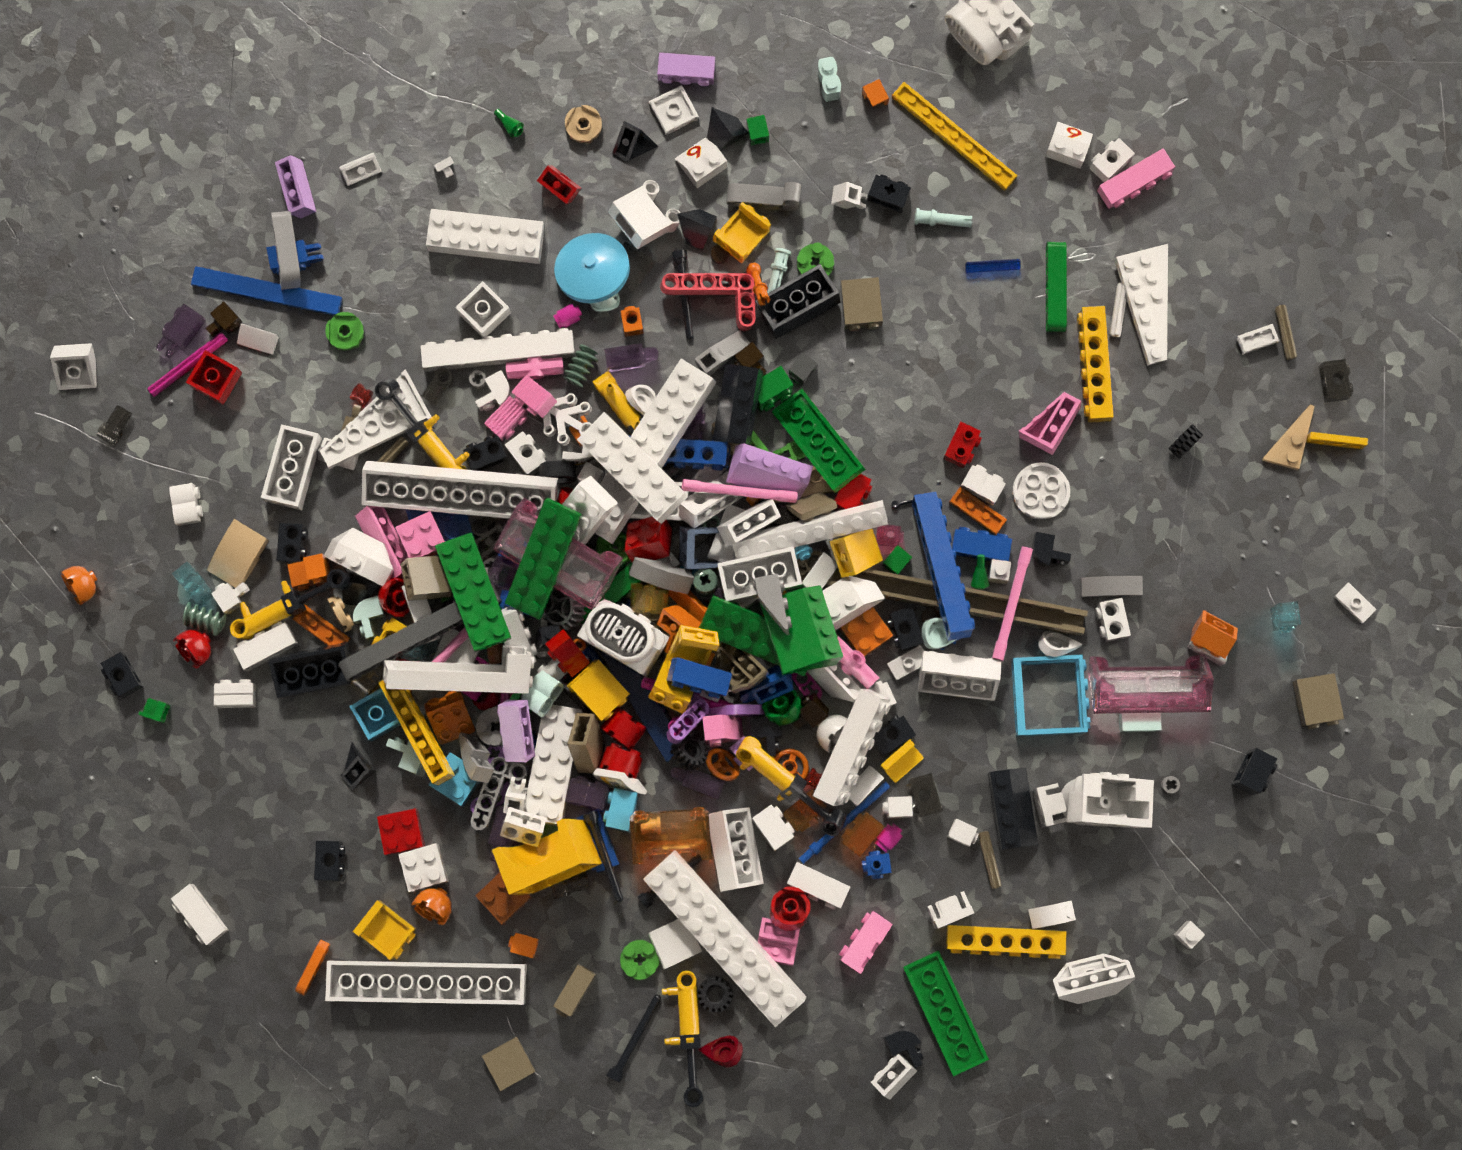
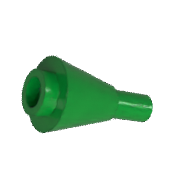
(513, 126)
(980, 578)

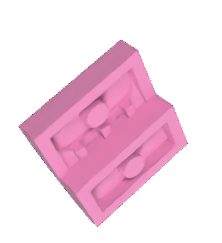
(778, 943)

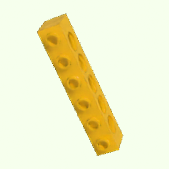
(1097, 317)
(419, 734)
(1056, 938)

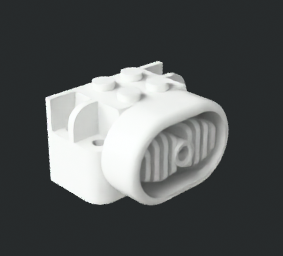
(989, 28)
(636, 647)
(1109, 801)

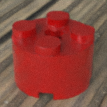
(623, 728)
(621, 760)
(787, 919)

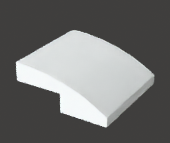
(674, 943)

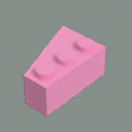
(1052, 424)
(722, 729)
(865, 941)

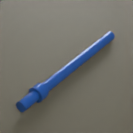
(815, 847)

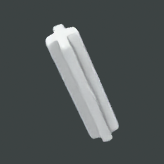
(1118, 311)

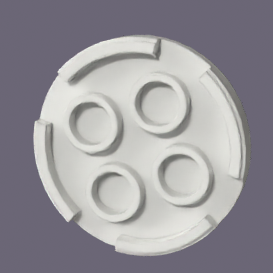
(1041, 491)

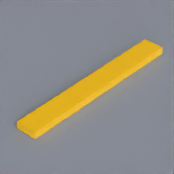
(954, 136)

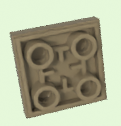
(811, 506)
(508, 1063)

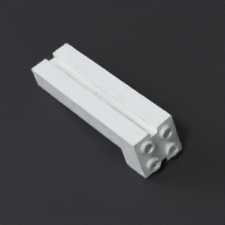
(507, 677)

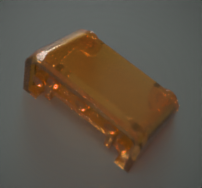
(669, 831)

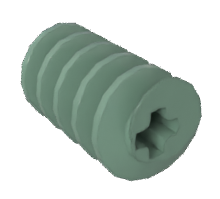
(580, 365)
(701, 576)
(203, 620)

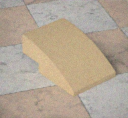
(237, 554)

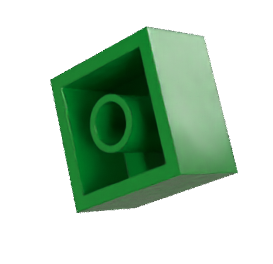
(774, 387)

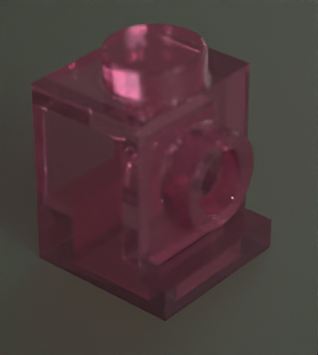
(882, 538)

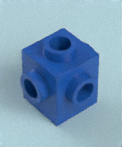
(884, 864)

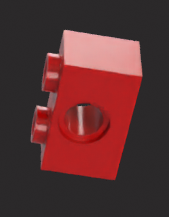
(559, 184)

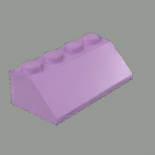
(767, 470)

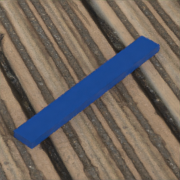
(266, 291)

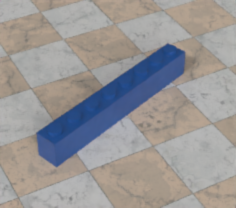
(942, 566)

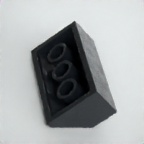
(799, 301)
(737, 404)
(309, 669)
(1012, 808)

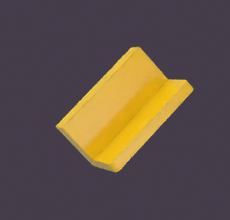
(901, 761)

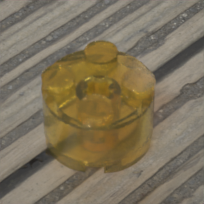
(648, 598)

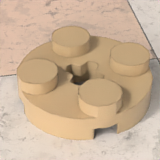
(585, 134)
(342, 618)

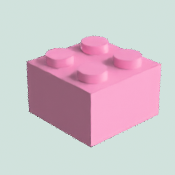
(420, 536)

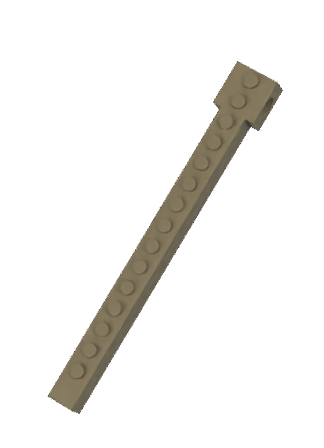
(982, 603)

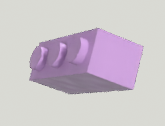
(686, 69)
(295, 186)
(516, 730)

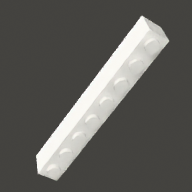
(497, 350)
(816, 530)

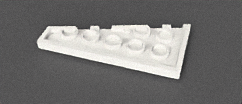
(1146, 291)
(375, 424)

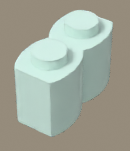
(828, 77)
(543, 693)

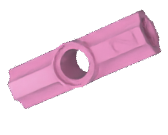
(535, 368)
(854, 664)

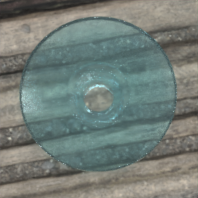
(422, 652)

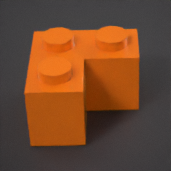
(309, 572)
(672, 618)

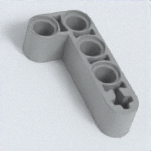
(765, 197)
(286, 250)
(494, 794)

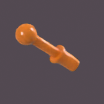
(759, 289)

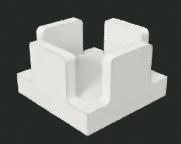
(1049, 805)
(950, 910)

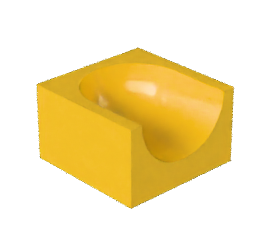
(555, 859)

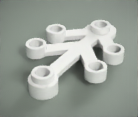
(564, 416)

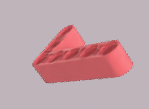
(716, 289)

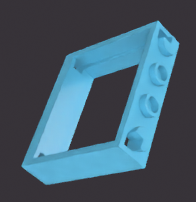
(1081, 686)

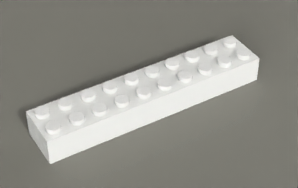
(659, 435)
(452, 489)
(725, 938)
(426, 982)

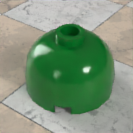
(783, 709)

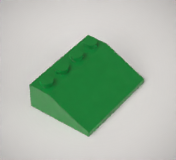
(812, 635)

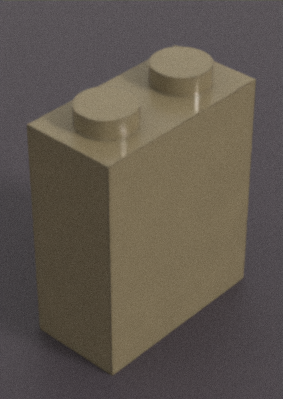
(861, 303)
(425, 578)
(1318, 701)
(586, 743)
(574, 991)

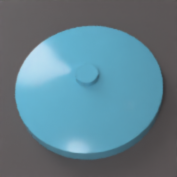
(592, 268)

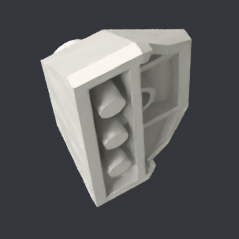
(361, 555)
(850, 599)
(837, 682)
(1093, 978)

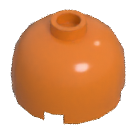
(80, 583)
(433, 904)

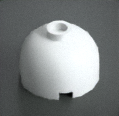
(829, 731)

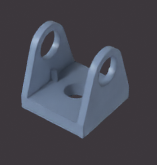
(687, 547)

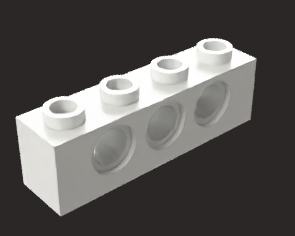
(704, 505)

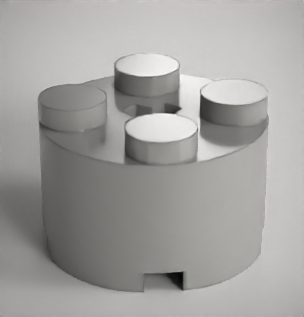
(485, 726)

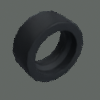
(559, 469)

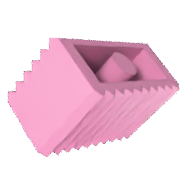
(534, 396)
(506, 419)

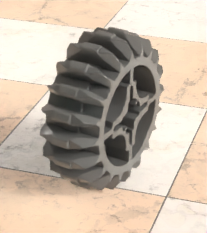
(563, 606)

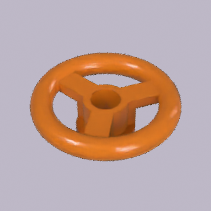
(793, 753)
(721, 766)

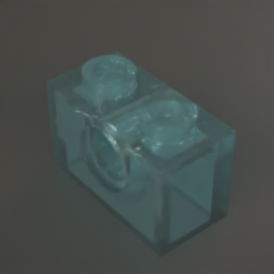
(193, 583)
(1285, 617)

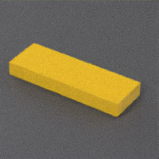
(1336, 440)

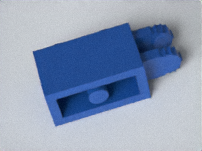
(302, 253)
(770, 688)

